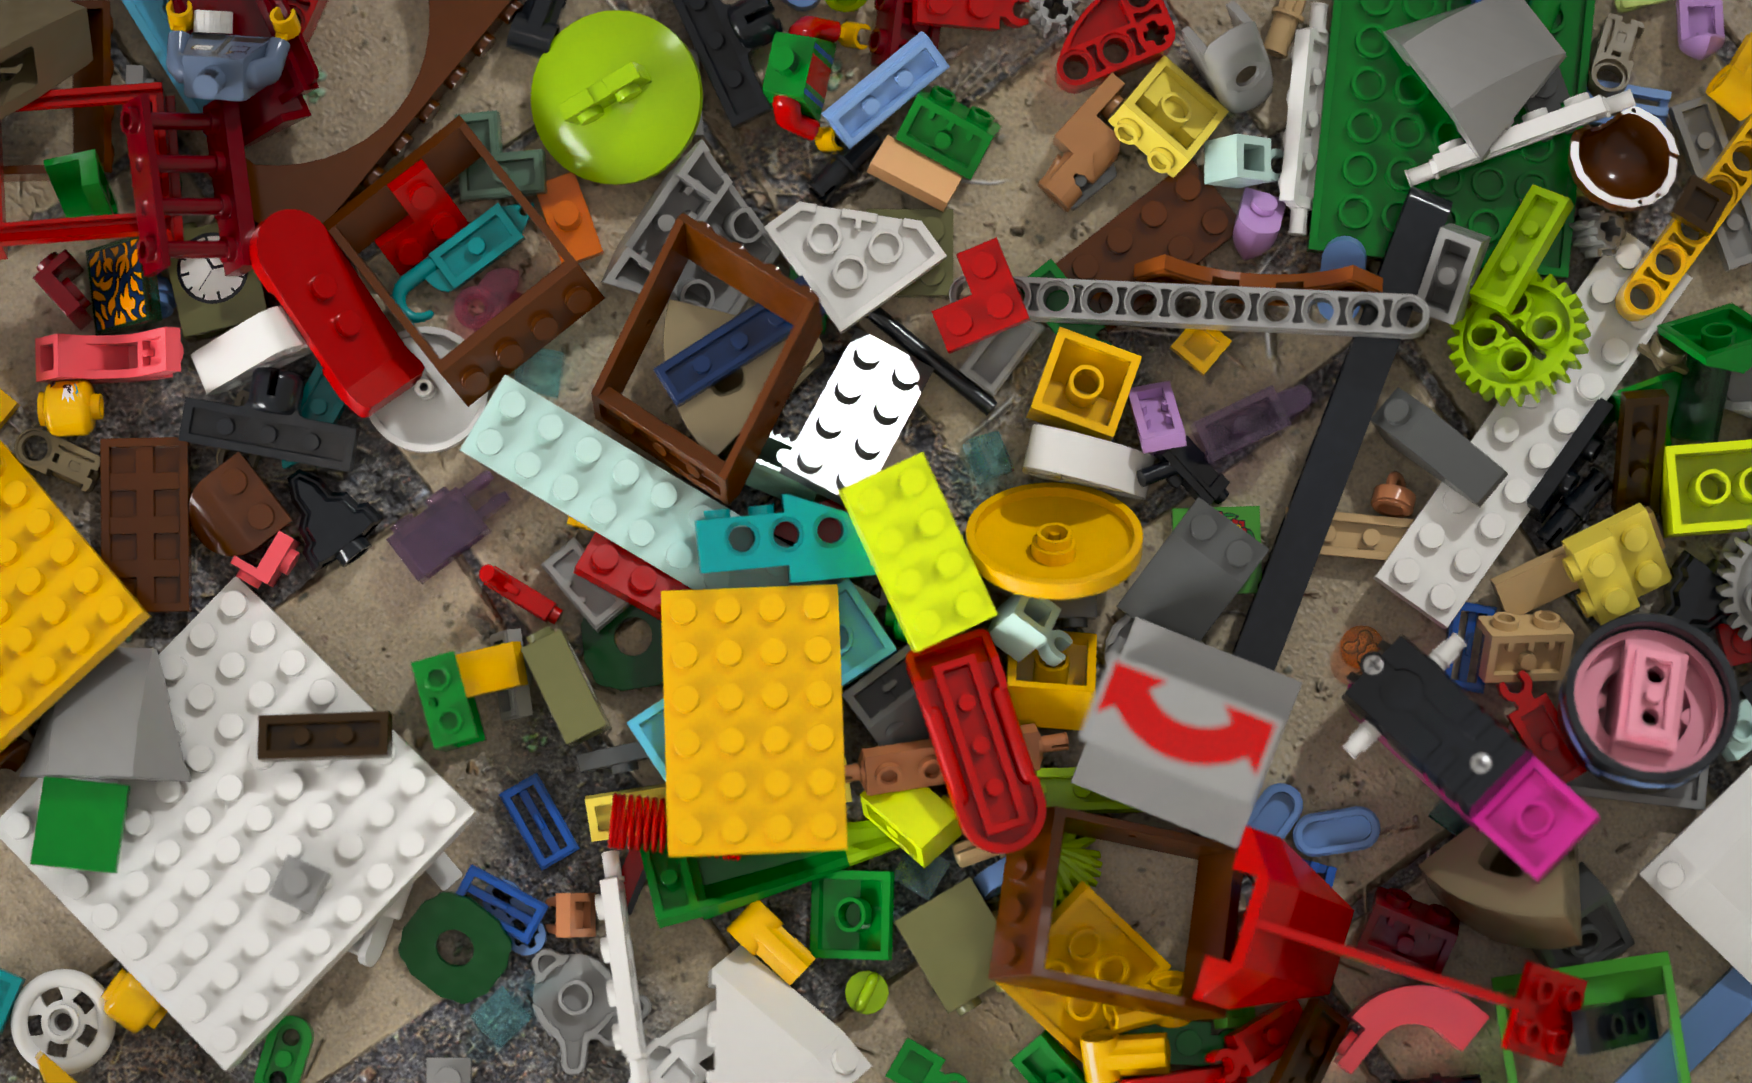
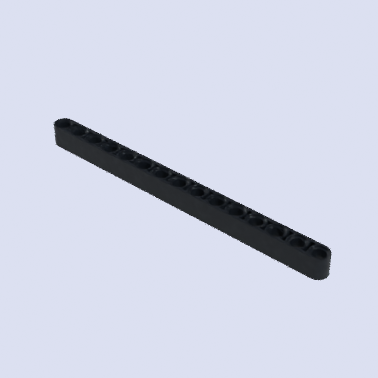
(1338, 439)

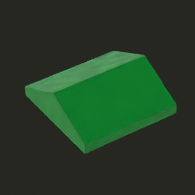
(1714, 337)
(852, 915)

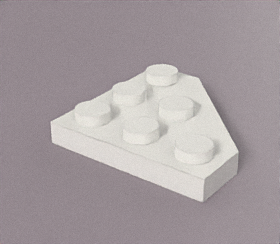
(853, 256)

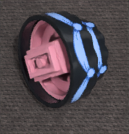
(1655, 669)

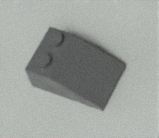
(1194, 573)

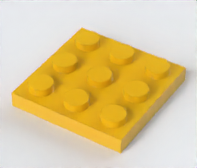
(1091, 943)

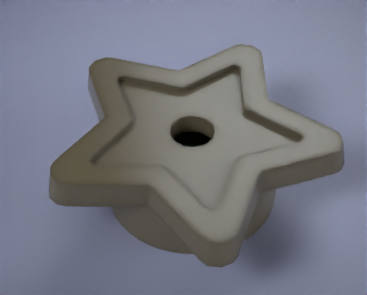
(1664, 354)

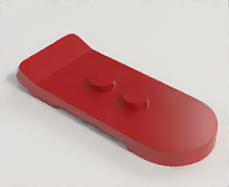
(332, 311)
(978, 741)

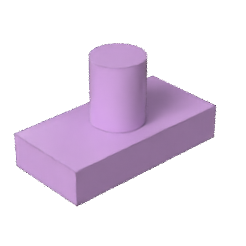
(1156, 417)

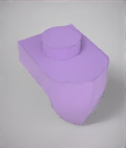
(1700, 27)
(1257, 223)

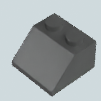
(1601, 928)

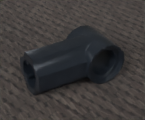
(535, 26)

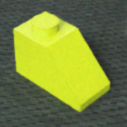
(914, 820)

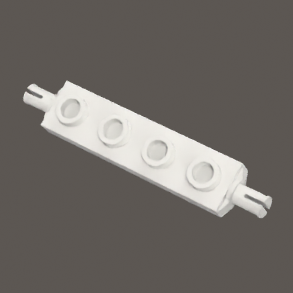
(1304, 118)
(1535, 127)
(618, 951)

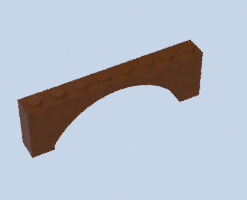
(322, 187)

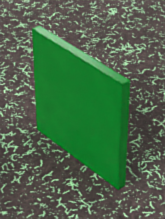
(80, 825)

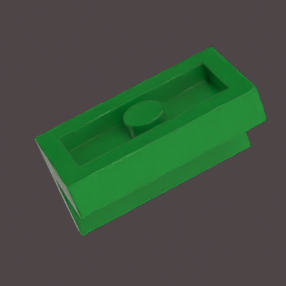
(81, 184)

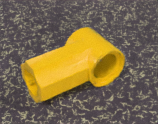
(1733, 83)
(764, 935)
(1125, 1019)
(1112, 1056)

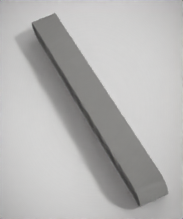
(1211, 299)

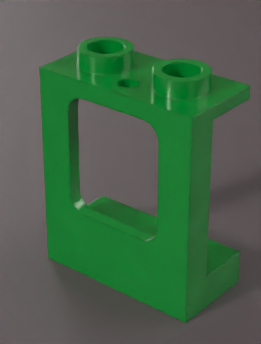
(450, 715)

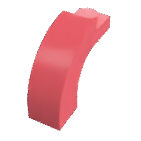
(109, 358)
(1437, 1008)

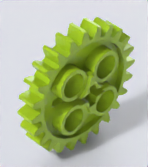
(1490, 366)

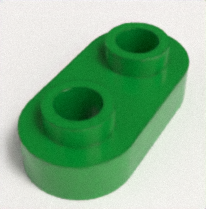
(281, 1056)

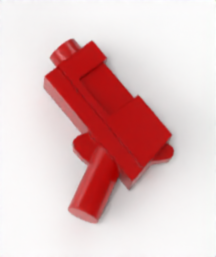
(520, 594)

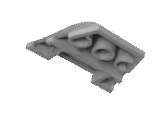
(1480, 63)
(707, 195)
(111, 725)

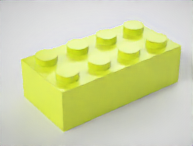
(1706, 488)
(917, 552)

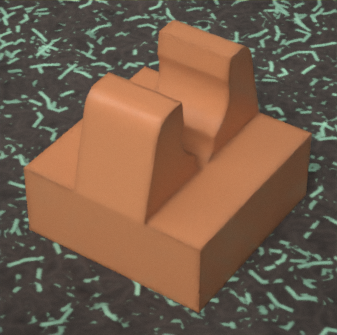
(573, 915)

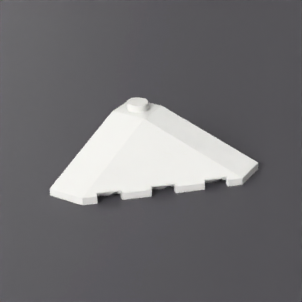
(1709, 874)
(771, 1032)

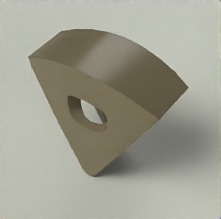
(42, 45)
(722, 410)
(1501, 899)

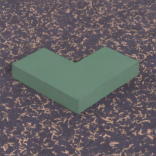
(524, 168)

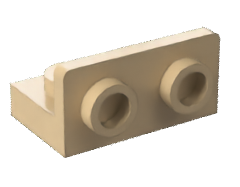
(1525, 642)

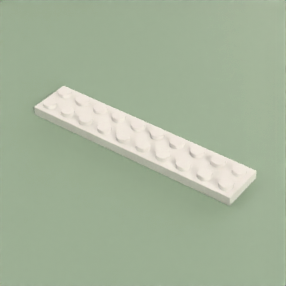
(1457, 541)

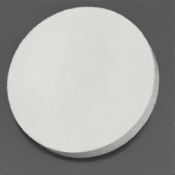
(430, 413)

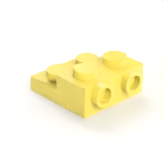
(1167, 117)
(1615, 564)

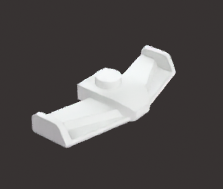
(679, 1051)

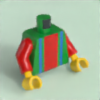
(800, 75)

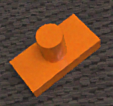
(570, 218)

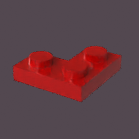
(430, 221)
(993, 302)

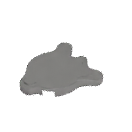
(574, 1004)

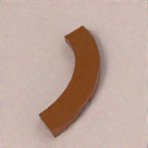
(1173, 270)

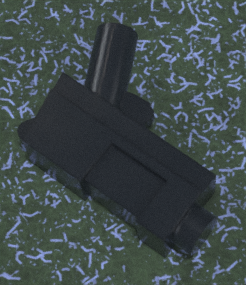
(1186, 468)

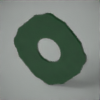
(613, 667)
(485, 931)

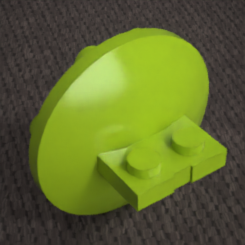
(616, 97)

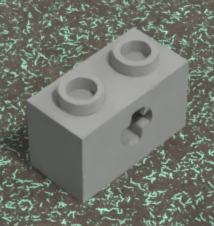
(1452, 272)

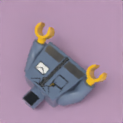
(226, 64)

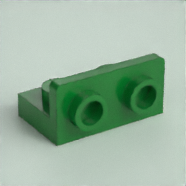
(948, 130)

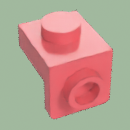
(278, 559)

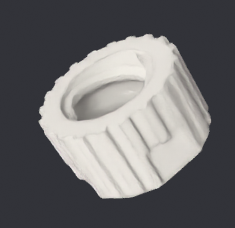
(213, 22)

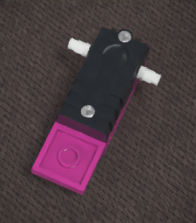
(1464, 753)

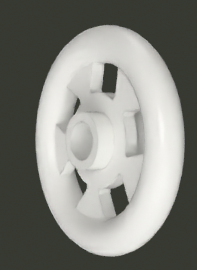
(30, 1003)

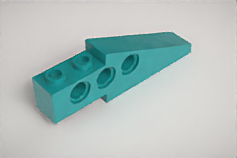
(805, 560)

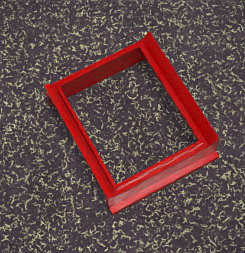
(102, 225)

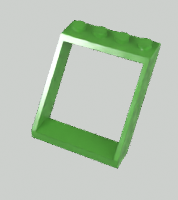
(1607, 983)

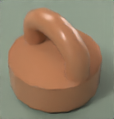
(1393, 497)

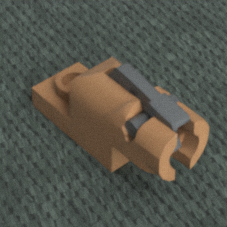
(1087, 150)

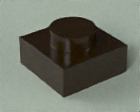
(1699, 205)

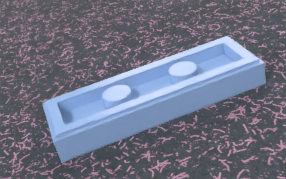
(885, 90)

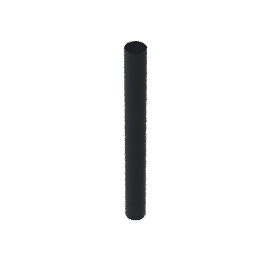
(928, 356)

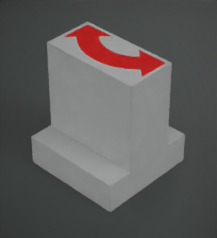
(1184, 731)

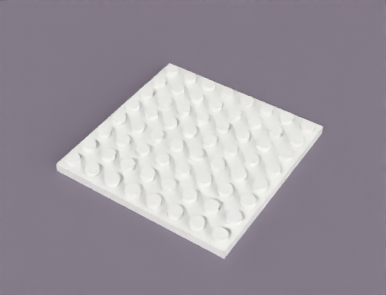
(204, 853)

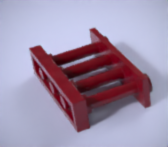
(224, 164)

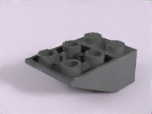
(888, 704)

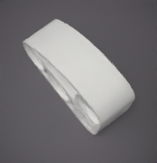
(258, 342)
(1085, 461)

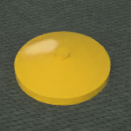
(1054, 540)

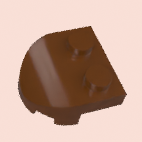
(235, 509)

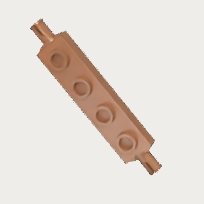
(916, 765)

